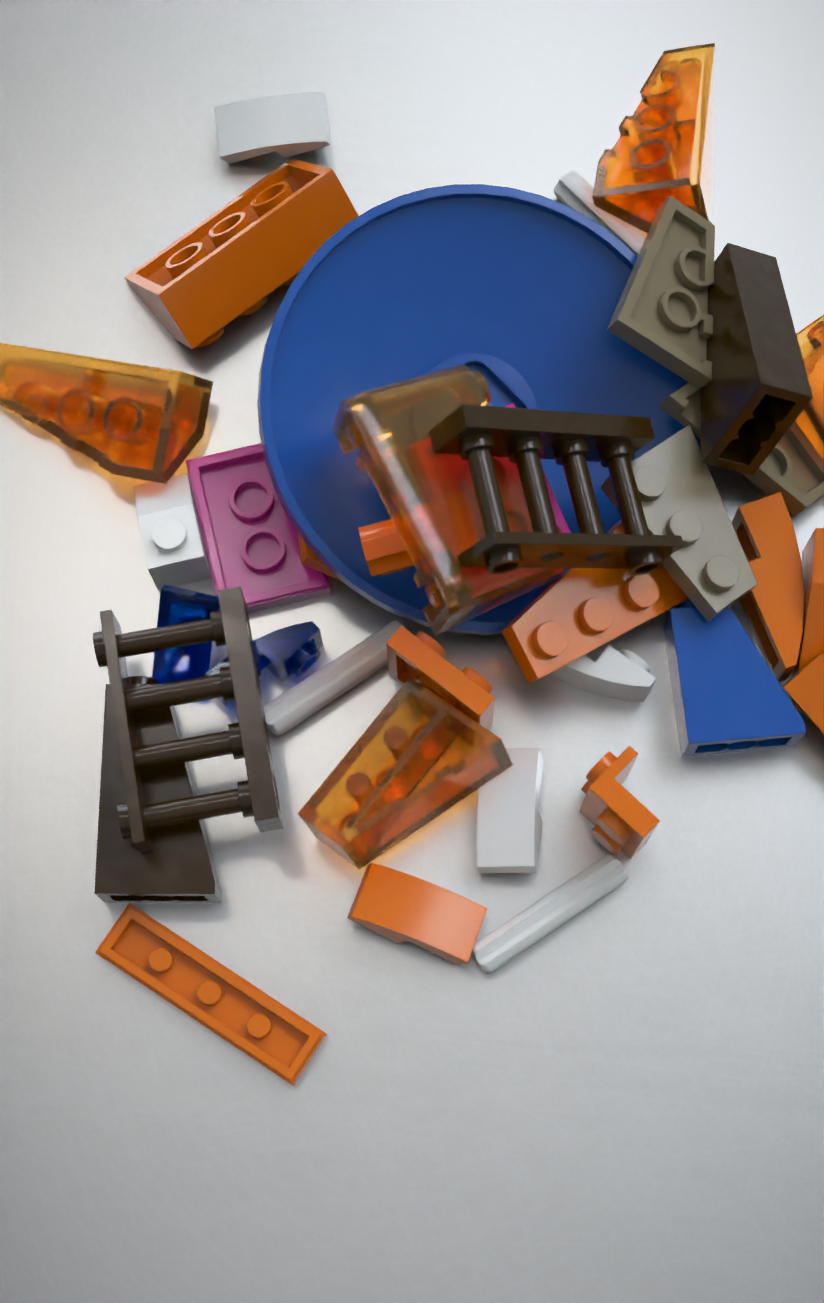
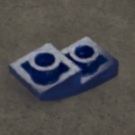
(284, 652)

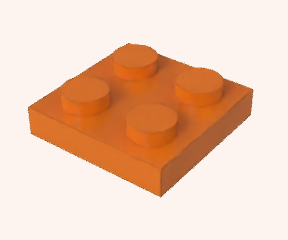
(424, 662)

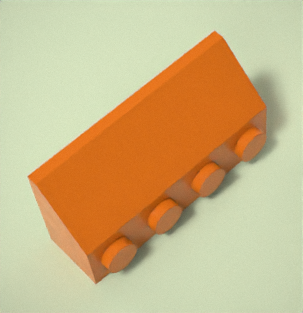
(242, 252)

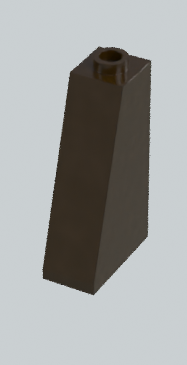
(755, 360)
(182, 856)

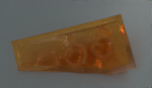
(665, 143)
(115, 412)

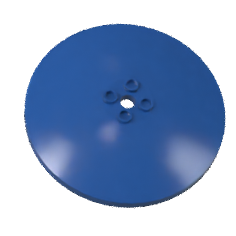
(432, 286)

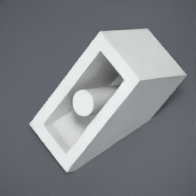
(171, 532)

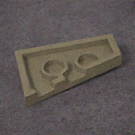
(667, 293)
(790, 468)
(685, 502)

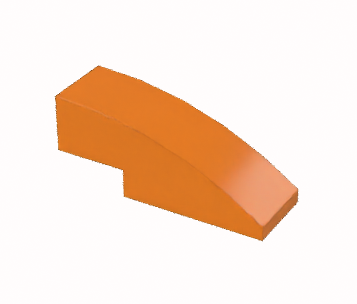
(777, 600)

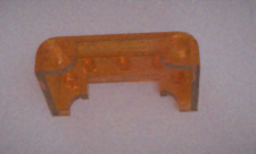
(434, 493)

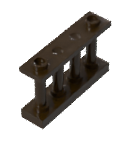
(570, 440)
(244, 739)

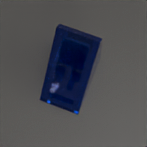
(191, 661)

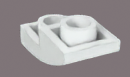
(272, 123)
(613, 675)
(509, 816)

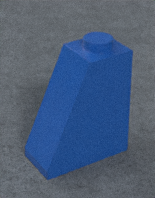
(724, 687)

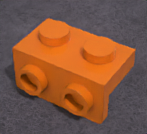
(617, 815)

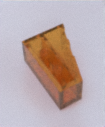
(402, 775)

